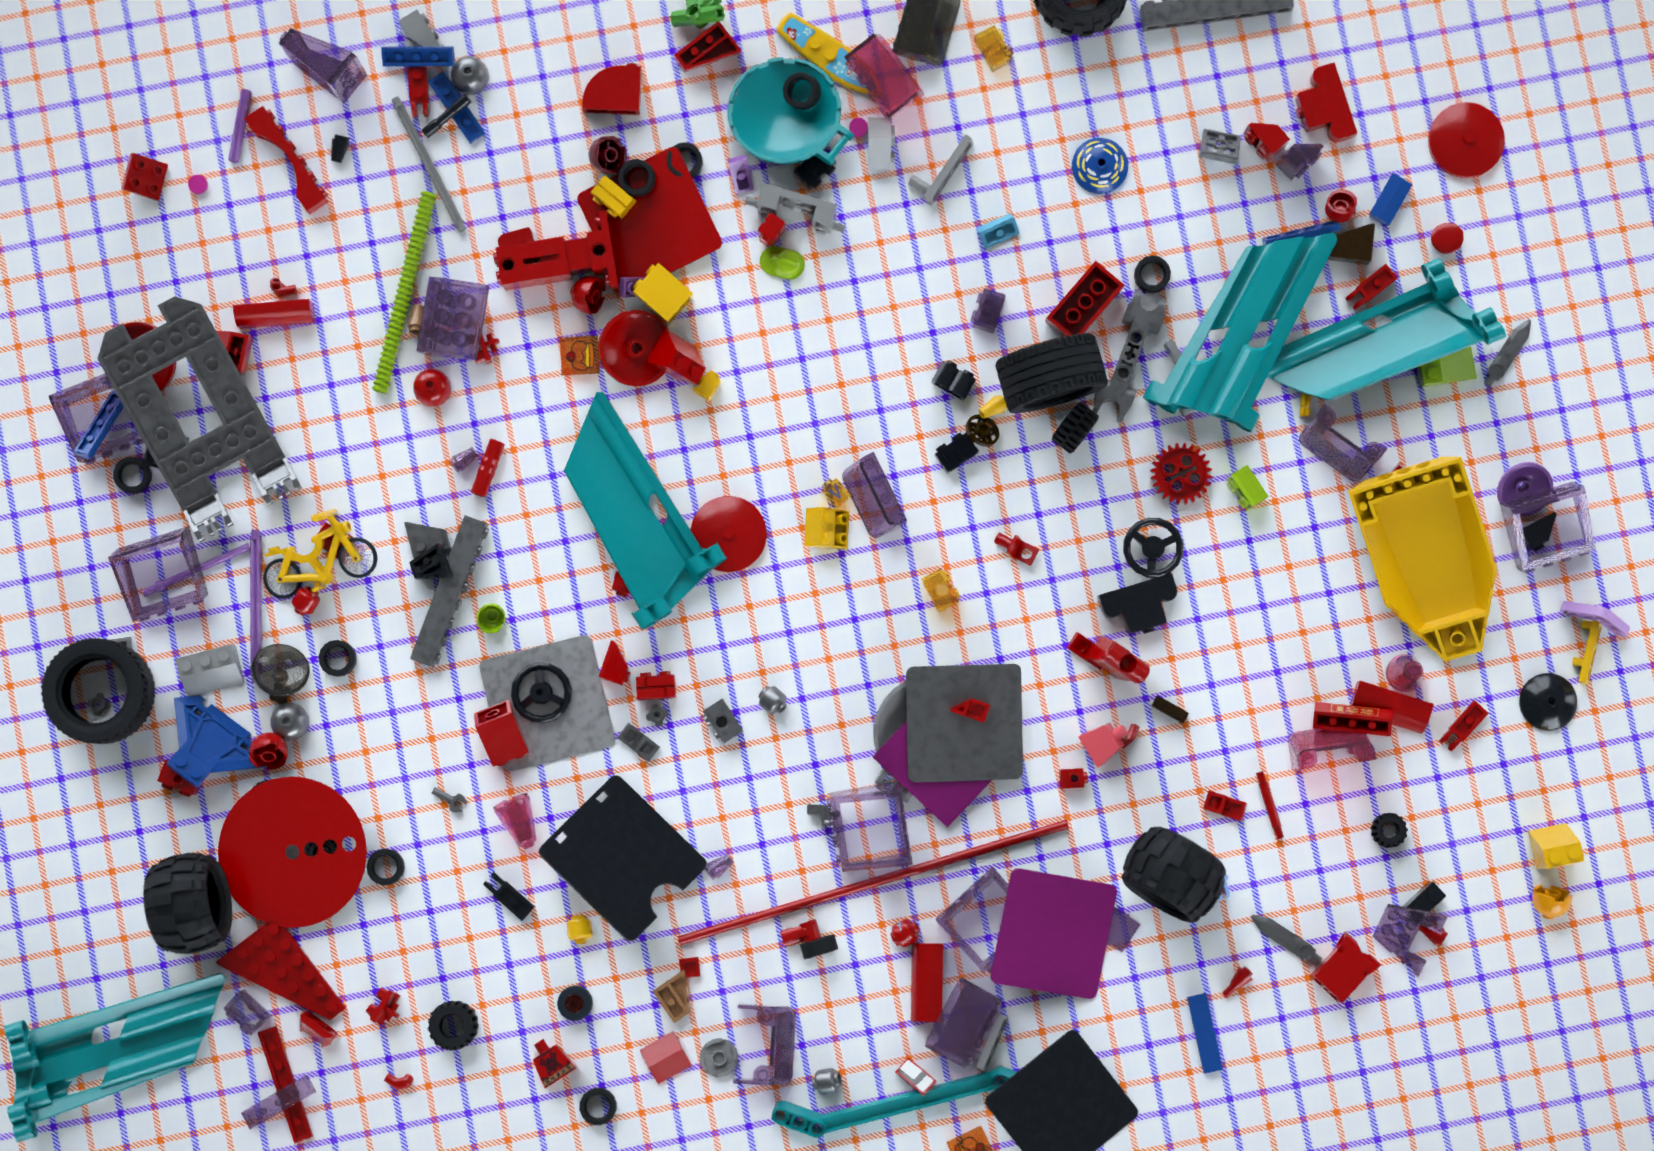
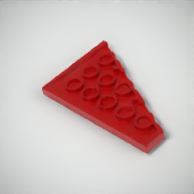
(281, 966)

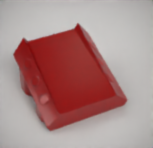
(317, 1028)

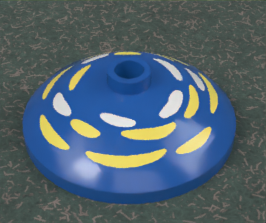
(1099, 178)

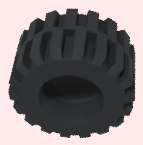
(1075, 427)
(437, 1032)

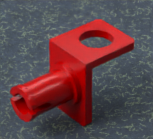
(1015, 547)

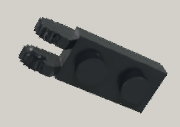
(510, 897)

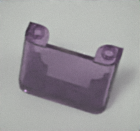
(1336, 449)

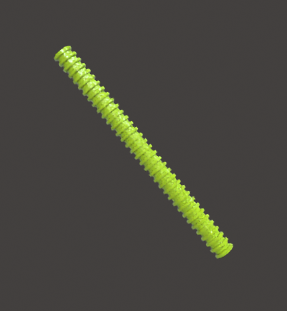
(404, 292)

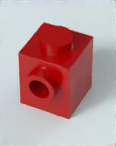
(619, 585)

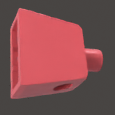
(1103, 742)

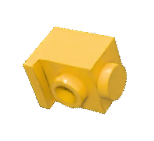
(707, 385)

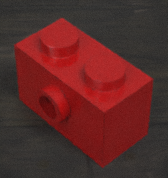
(172, 780)

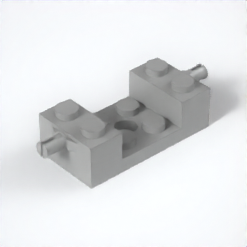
(823, 211)

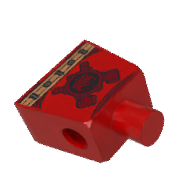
(552, 1063)

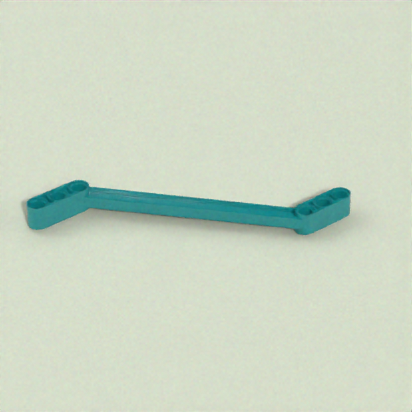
(886, 1107)

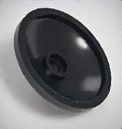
(1535, 704)

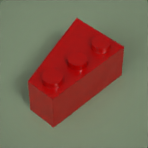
(707, 48)

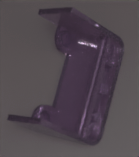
(782, 1045)

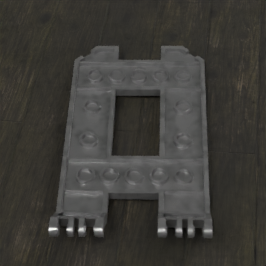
(181, 462)

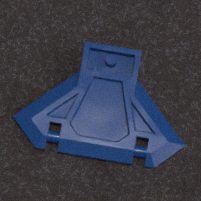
(207, 742)

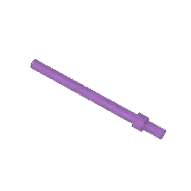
(162, 585)

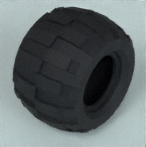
(1080, 21)
(1174, 874)
(187, 903)

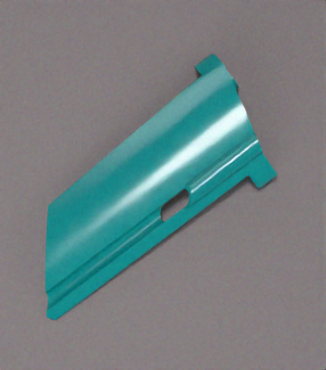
(1351, 356)
(615, 489)

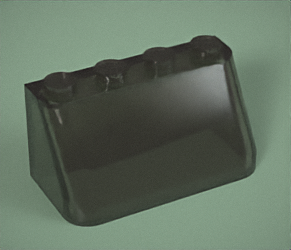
(926, 30)

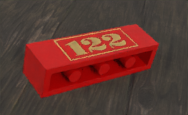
(1353, 719)

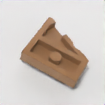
(674, 996)

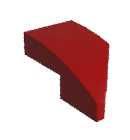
(973, 709)

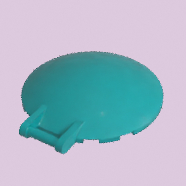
(773, 128)

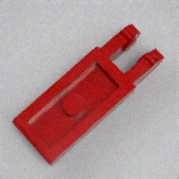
(418, 89)
(1373, 285)
(1465, 724)

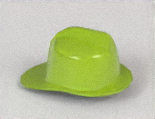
(782, 262)

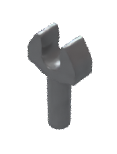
(450, 799)

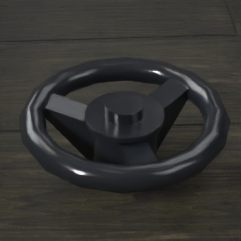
(1153, 547)
(541, 692)

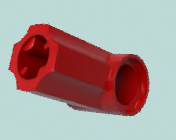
(804, 932)

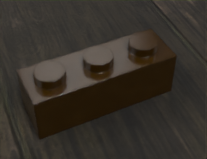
(1169, 709)

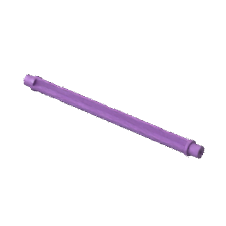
(255, 595)

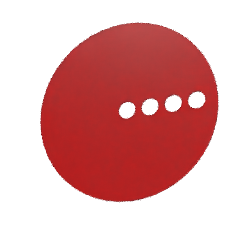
(255, 843)

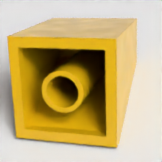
(662, 293)
(1555, 846)

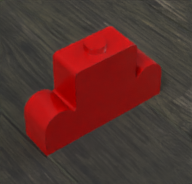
(1326, 105)

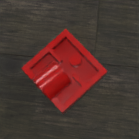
(144, 176)

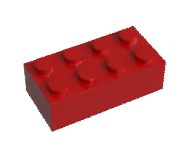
(1085, 301)

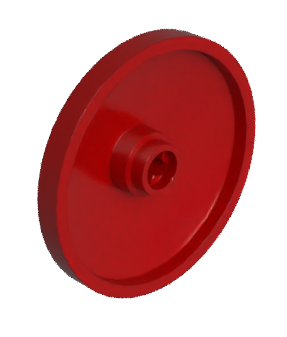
(1466, 140)
(626, 346)
(735, 527)

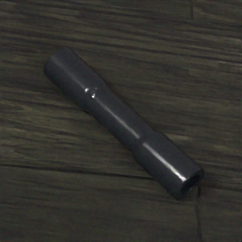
(437, 123)

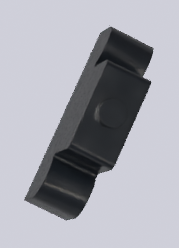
(1140, 603)

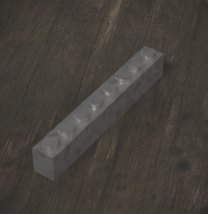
(1191, 12)
(449, 591)

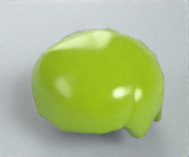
(490, 618)

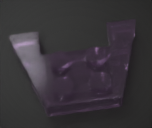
(1398, 929)

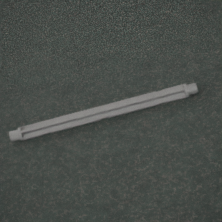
(428, 164)

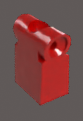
(1118, 661)
(1344, 969)

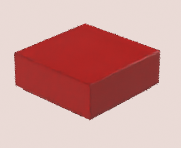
(691, 966)

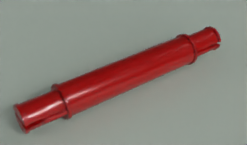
(1269, 804)

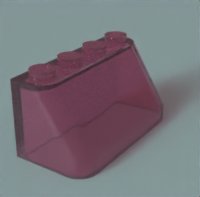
(883, 75)

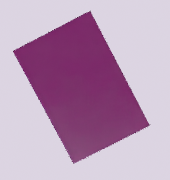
(942, 798)

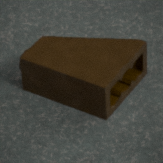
(1354, 245)

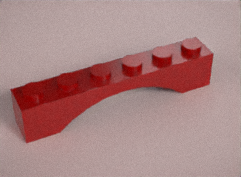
(307, 191)

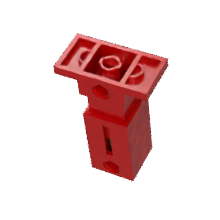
(558, 259)

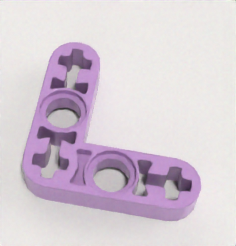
(1598, 613)

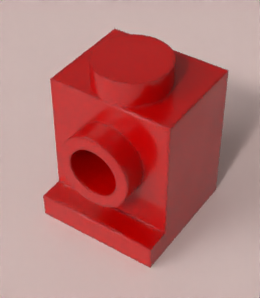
(1065, 778)

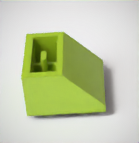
(1246, 488)

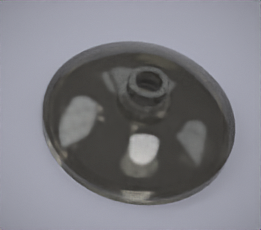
(283, 661)

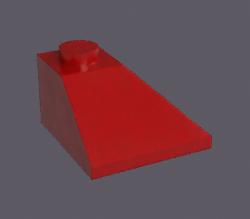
(614, 666)

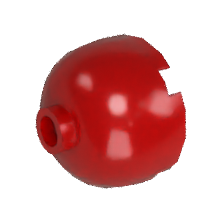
(587, 294)
(432, 387)
(268, 751)

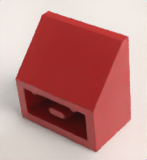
(1266, 138)
(238, 347)

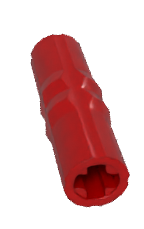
(487, 468)

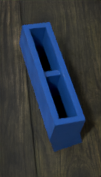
(1390, 199)

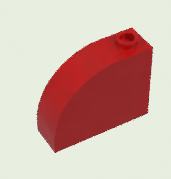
(614, 91)

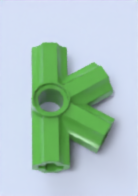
(698, 13)

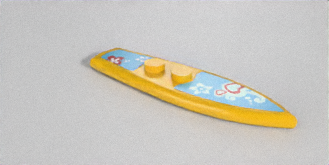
(820, 50)

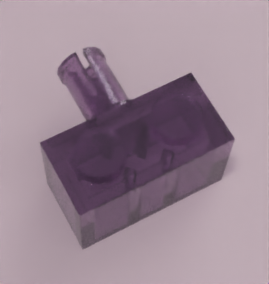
(988, 311)

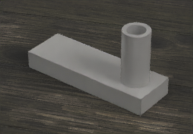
(984, 1058)

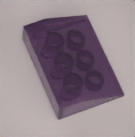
(452, 318)

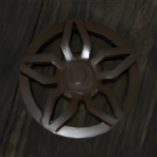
(982, 430)

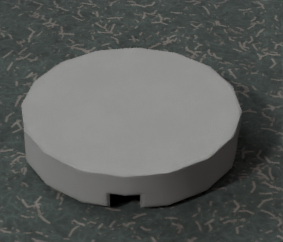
(718, 1057)

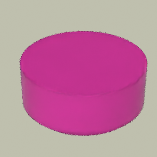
(858, 127)
(198, 184)

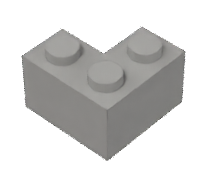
(880, 140)

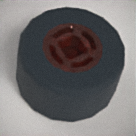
(574, 1003)

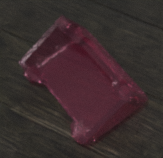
(1306, 743)

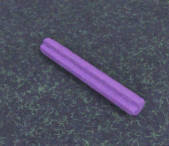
(239, 126)

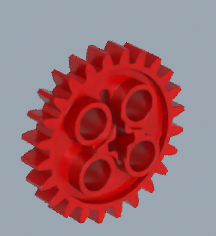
(1188, 489)

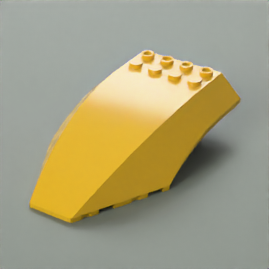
(1430, 552)

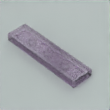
(278, 1102)

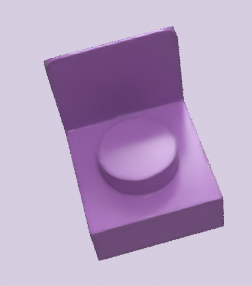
(740, 174)

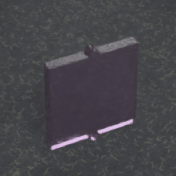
(1121, 929)

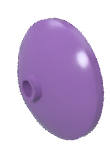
(1534, 479)

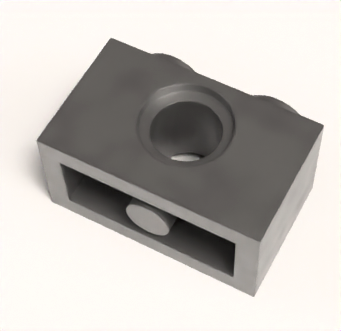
(718, 710)

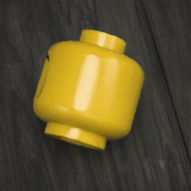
(579, 929)

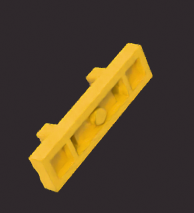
(1587, 662)

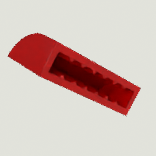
(274, 313)
(1407, 711)
(926, 981)

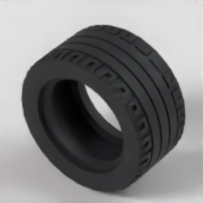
(1051, 373)
(58, 682)

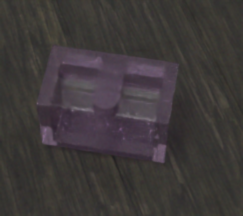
(246, 1012)

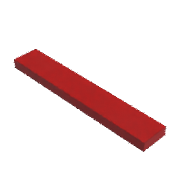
(282, 1077)

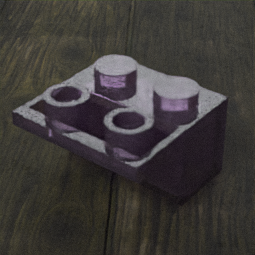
(1297, 157)

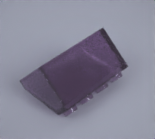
(873, 496)
(963, 1023)

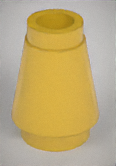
(993, 407)

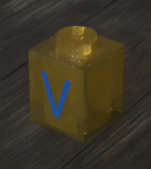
(835, 492)

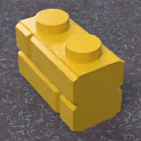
(613, 197)

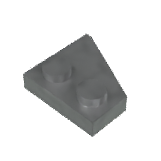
(424, 537)

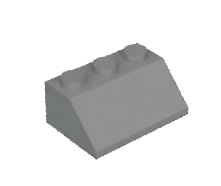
(210, 670)

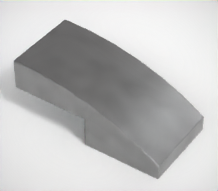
(638, 742)

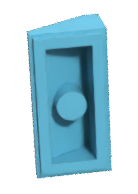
(998, 230)

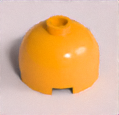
(1552, 901)

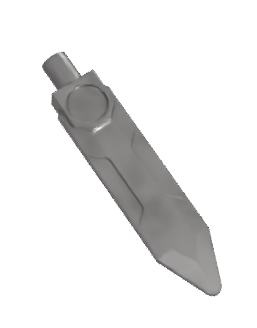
(1508, 352)
(1286, 938)

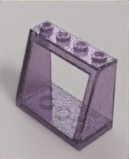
(325, 63)
(60, 402)
(1511, 515)
(122, 570)
(874, 792)
(962, 902)

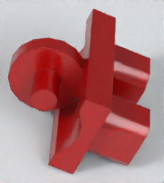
(483, 355)
(386, 1008)

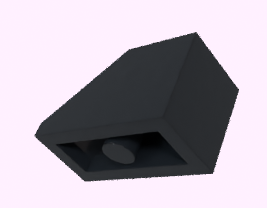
(1538, 532)

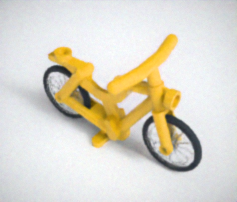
(356, 558)

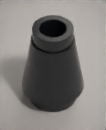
(339, 148)

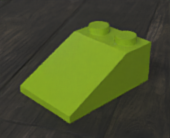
(1448, 369)

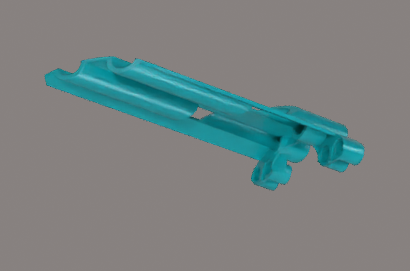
(1262, 287)
(156, 1039)

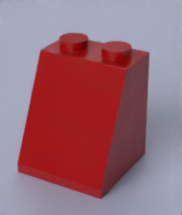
(677, 358)
(500, 733)

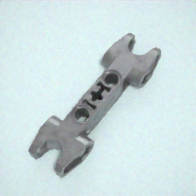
(1141, 323)

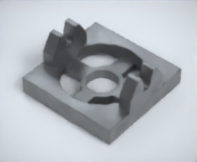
(1220, 137)

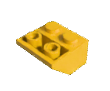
(826, 528)

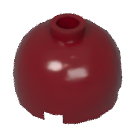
(607, 154)

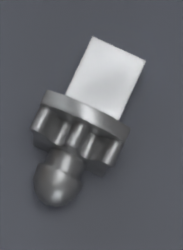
(820, 810)

